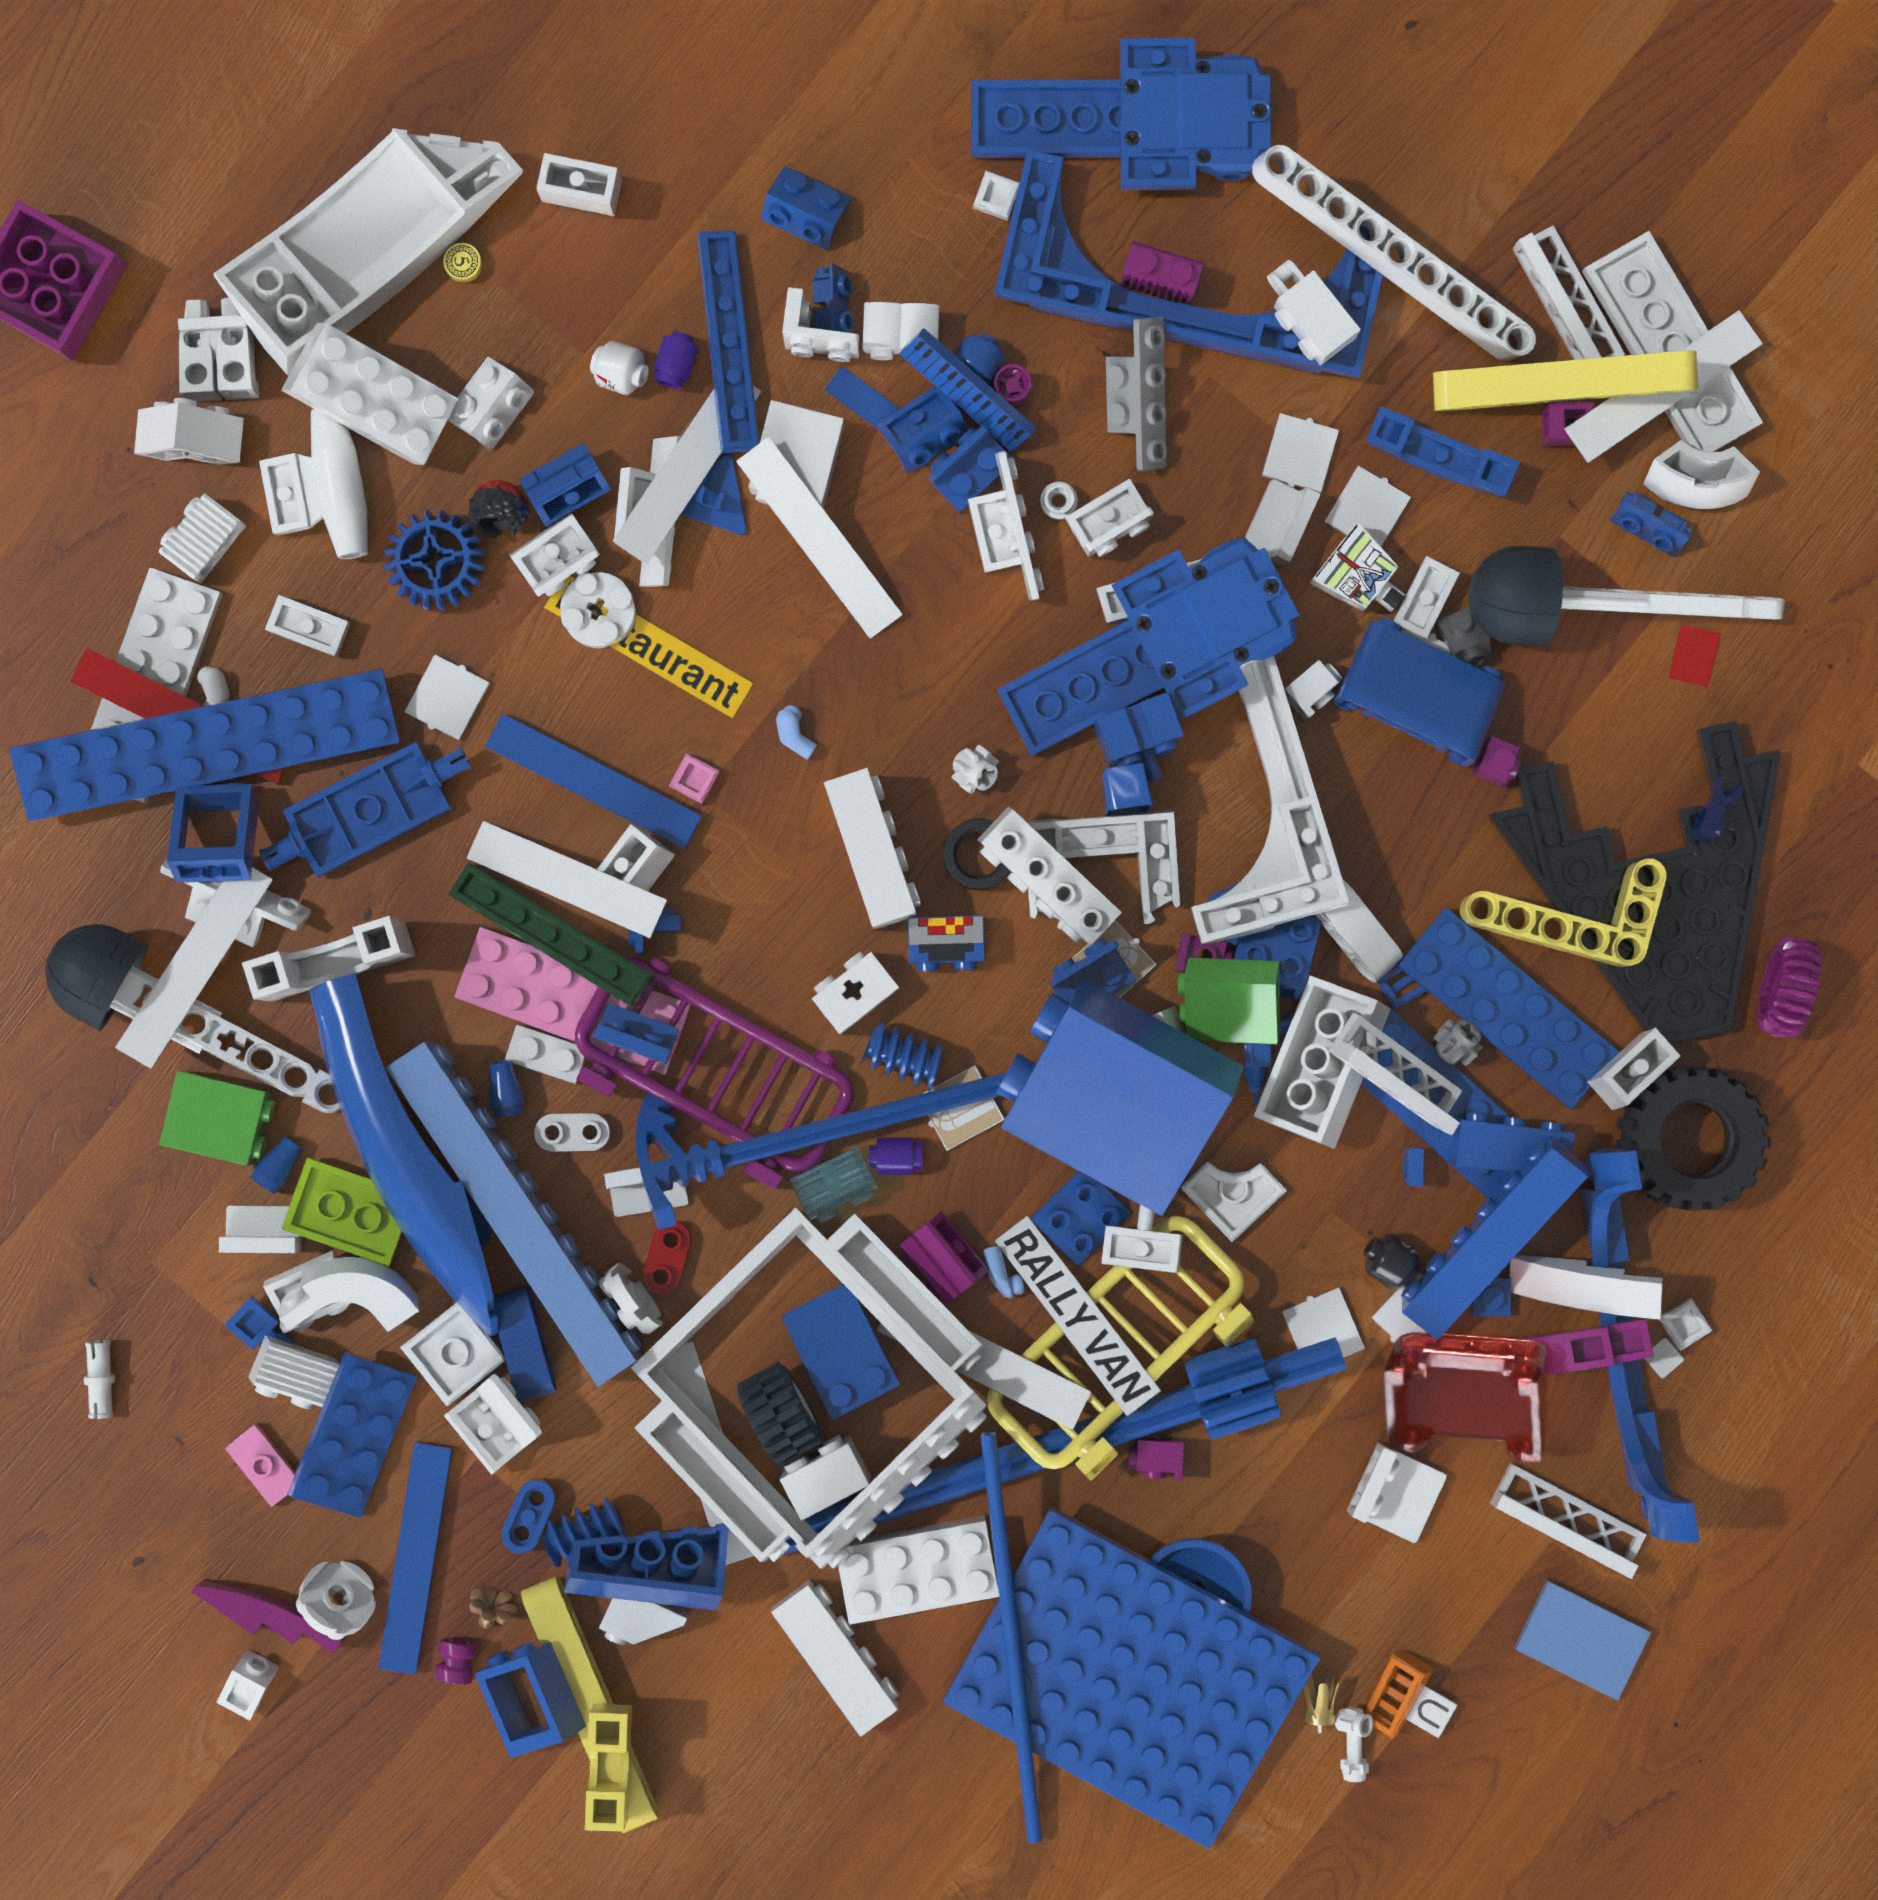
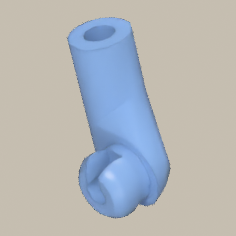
(789, 732)
(998, 1275)

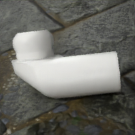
(213, 685)

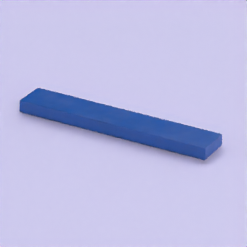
(728, 341)
(593, 781)
(415, 1558)

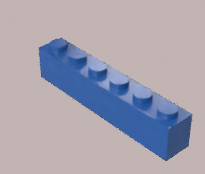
(1493, 1237)

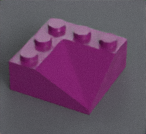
(53, 279)

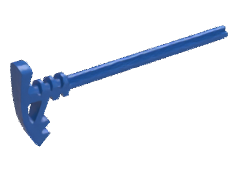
(656, 1126)

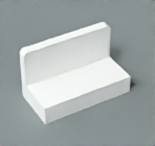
(1281, 520)
(629, 1193)
(258, 1231)

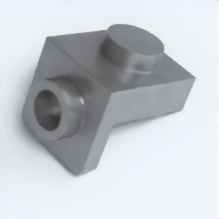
(1465, 637)

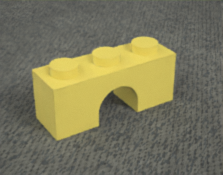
(609, 1767)

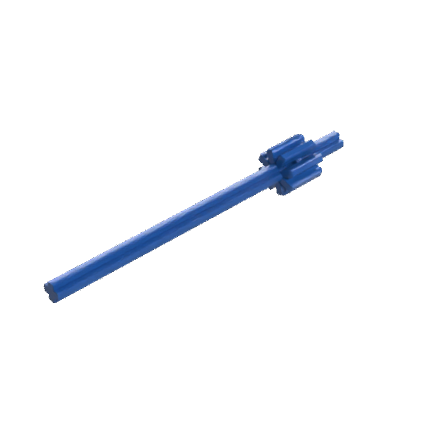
(1227, 1389)

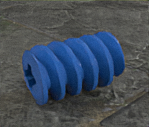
(903, 1055)
(595, 1525)

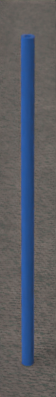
(1011, 1637)

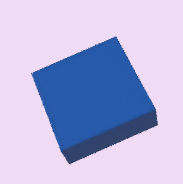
(1413, 1166)

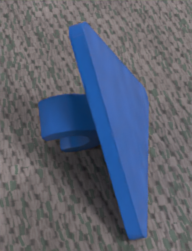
(718, 499)

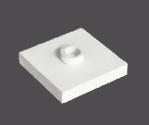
(453, 1354)

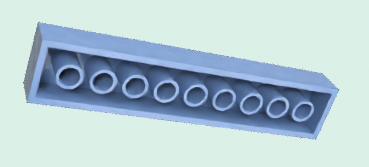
(515, 1211)

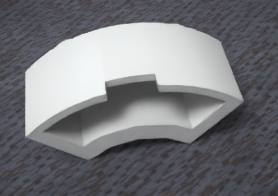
(1701, 477)

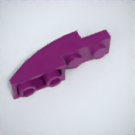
(1595, 1346)

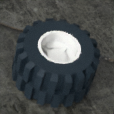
(780, 1414)

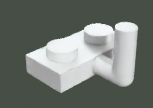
(1142, 1246)

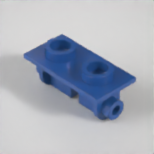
(832, 287)
(1665, 532)

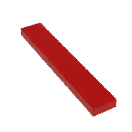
(136, 692)

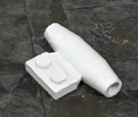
(320, 487)

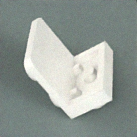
(494, 1423)

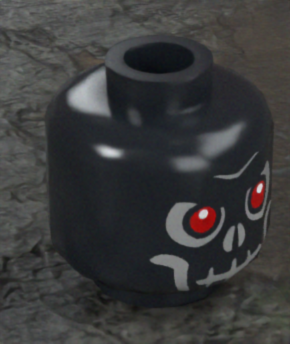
(1392, 1261)

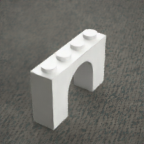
(292, 973)

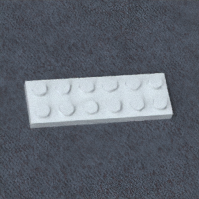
(1658, 317)
(163, 638)

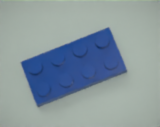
(352, 1434)

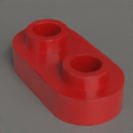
(667, 1258)

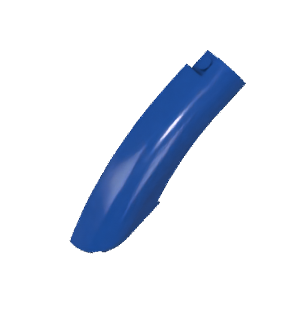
(403, 1170)

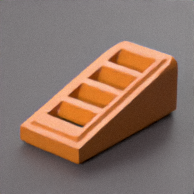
(1421, 1674)

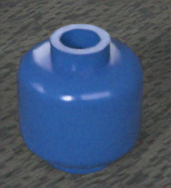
(981, 356)

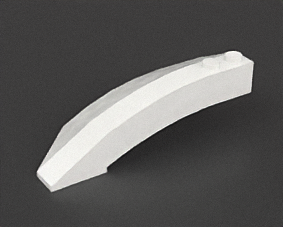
(364, 237)

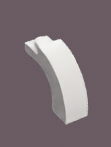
(353, 1281)

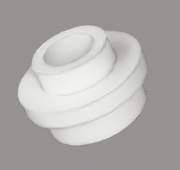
(1064, 490)

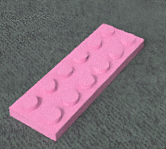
(545, 994)

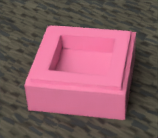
(694, 778)

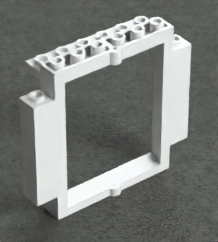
(727, 1478)

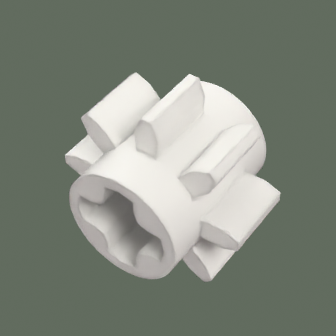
(975, 769)

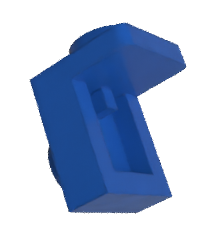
(666, 923)

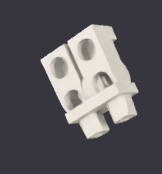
(216, 354)

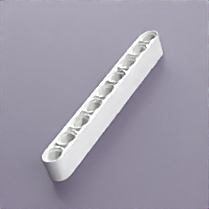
(1377, 253)

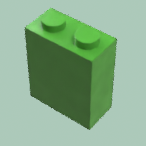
(1231, 1000)
(217, 1118)

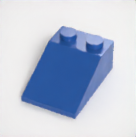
(840, 1351)

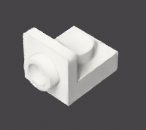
(247, 1684)

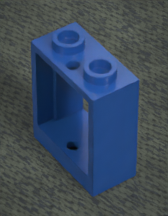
(226, 862)
(551, 1691)

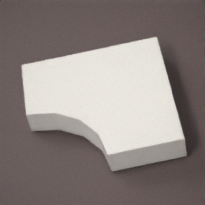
(1232, 1198)

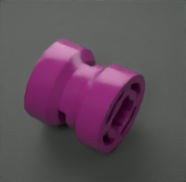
(1014, 379)
(456, 1656)

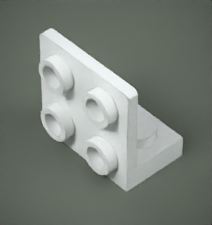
(805, 340)
(1396, 1493)

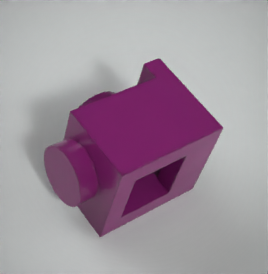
(1554, 418)
(1497, 762)
(1190, 946)
(1157, 1456)

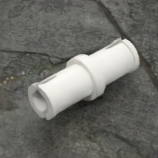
(99, 1379)

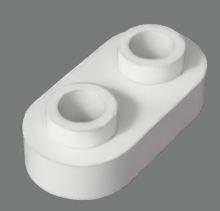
(572, 1132)

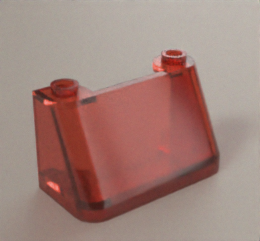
(1467, 1391)

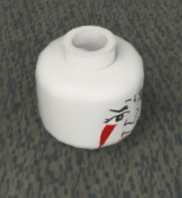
(619, 367)

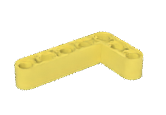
(1573, 926)

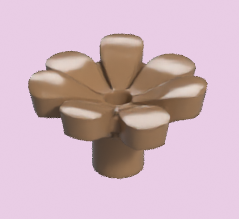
(492, 1606)

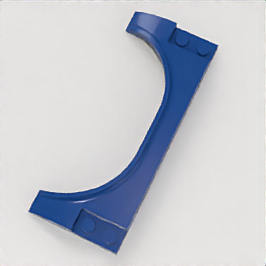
(1054, 277)
(1668, 1512)

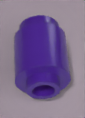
(675, 360)
(896, 1156)

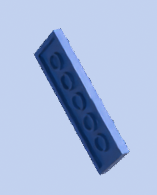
(1507, 1008)
(1469, 1101)

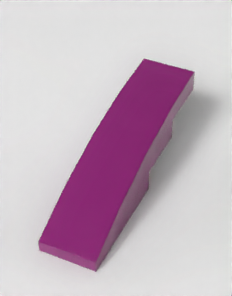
(255, 1609)

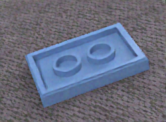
(1582, 1640)

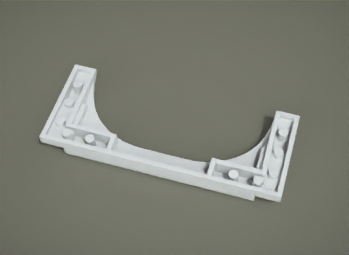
(1297, 864)

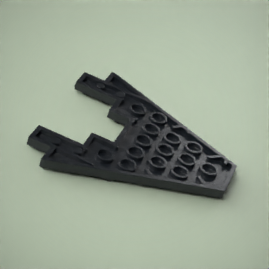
(1706, 907)

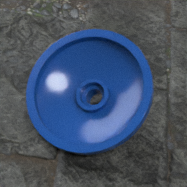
(1210, 1565)

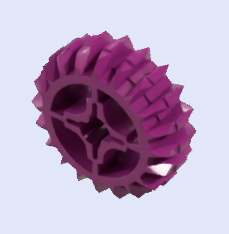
(1789, 987)

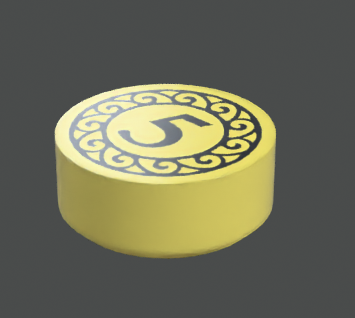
(462, 262)

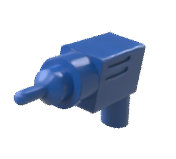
(1257, 1059)

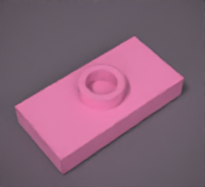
(262, 1464)

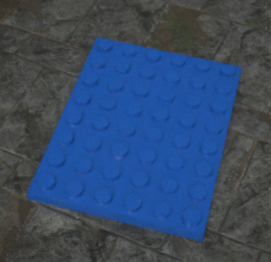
(1135, 1678)

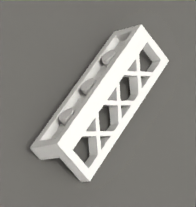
(1557, 302)
(1394, 1084)
(1562, 1533)

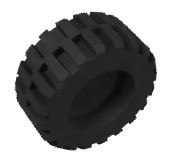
(1742, 1138)

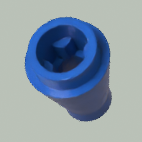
(505, 1091)
(276, 1166)

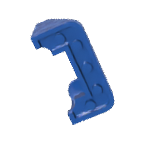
(1421, 691)

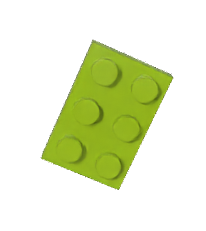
(342, 1213)

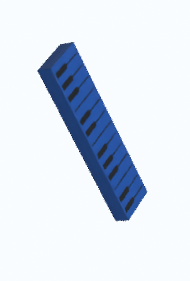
(967, 389)

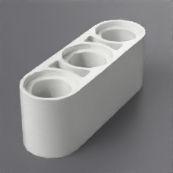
(1361, 937)

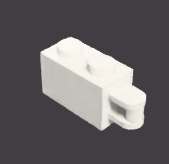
(1311, 313)

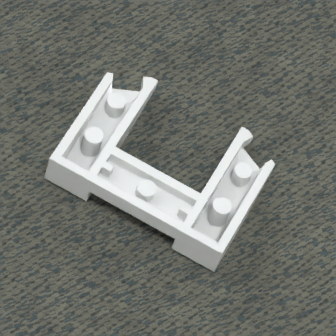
(1142, 833)

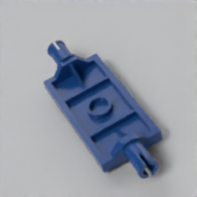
(366, 810)

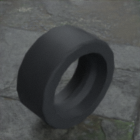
(951, 862)

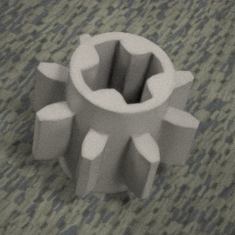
(1458, 1042)

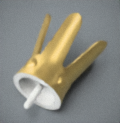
(1321, 1708)

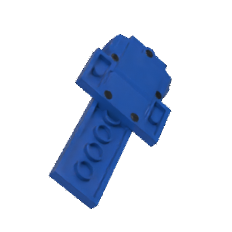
(1159, 118)
(1181, 635)

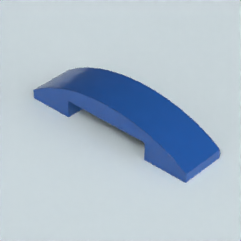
(1441, 455)

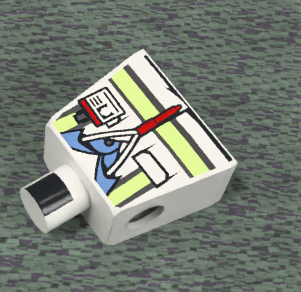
(1359, 572)

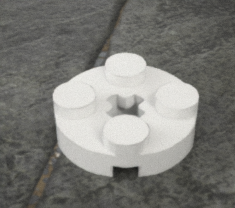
(607, 629)
(635, 1301)
(324, 1615)

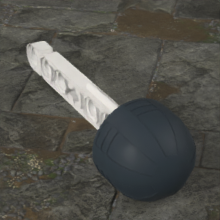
(1521, 594)
(98, 973)

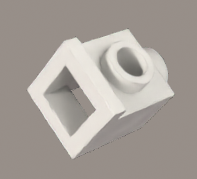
(1312, 689)

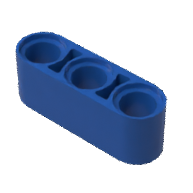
(524, 1344)

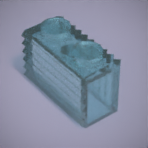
(833, 1184)

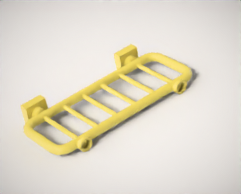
(1230, 1325)

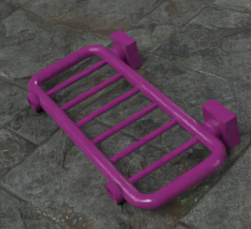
(607, 1065)

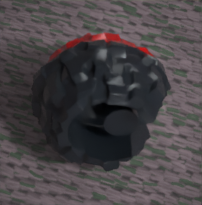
(497, 507)

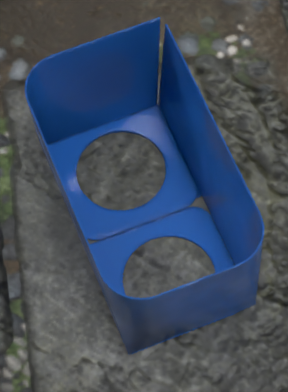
(1125, 790)

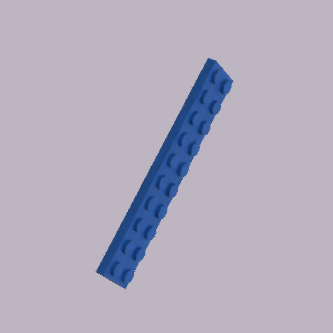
(205, 744)

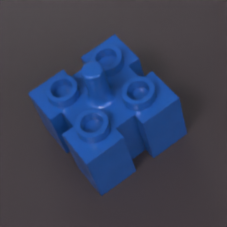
(1139, 734)

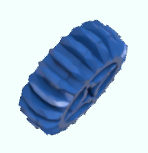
(417, 561)

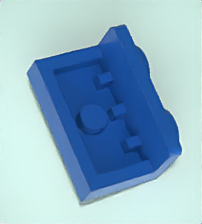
(804, 207)

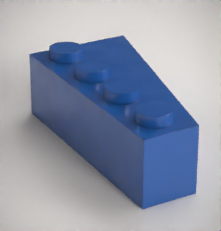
(654, 1567)

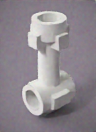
(1356, 1725)

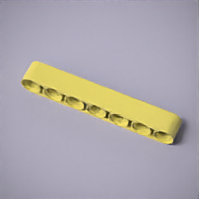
(1565, 381)
(557, 1623)

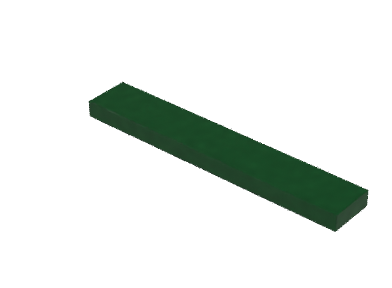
(551, 935)

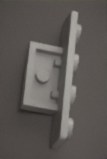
(1138, 393)

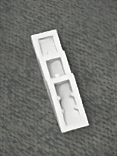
(1586, 1287)

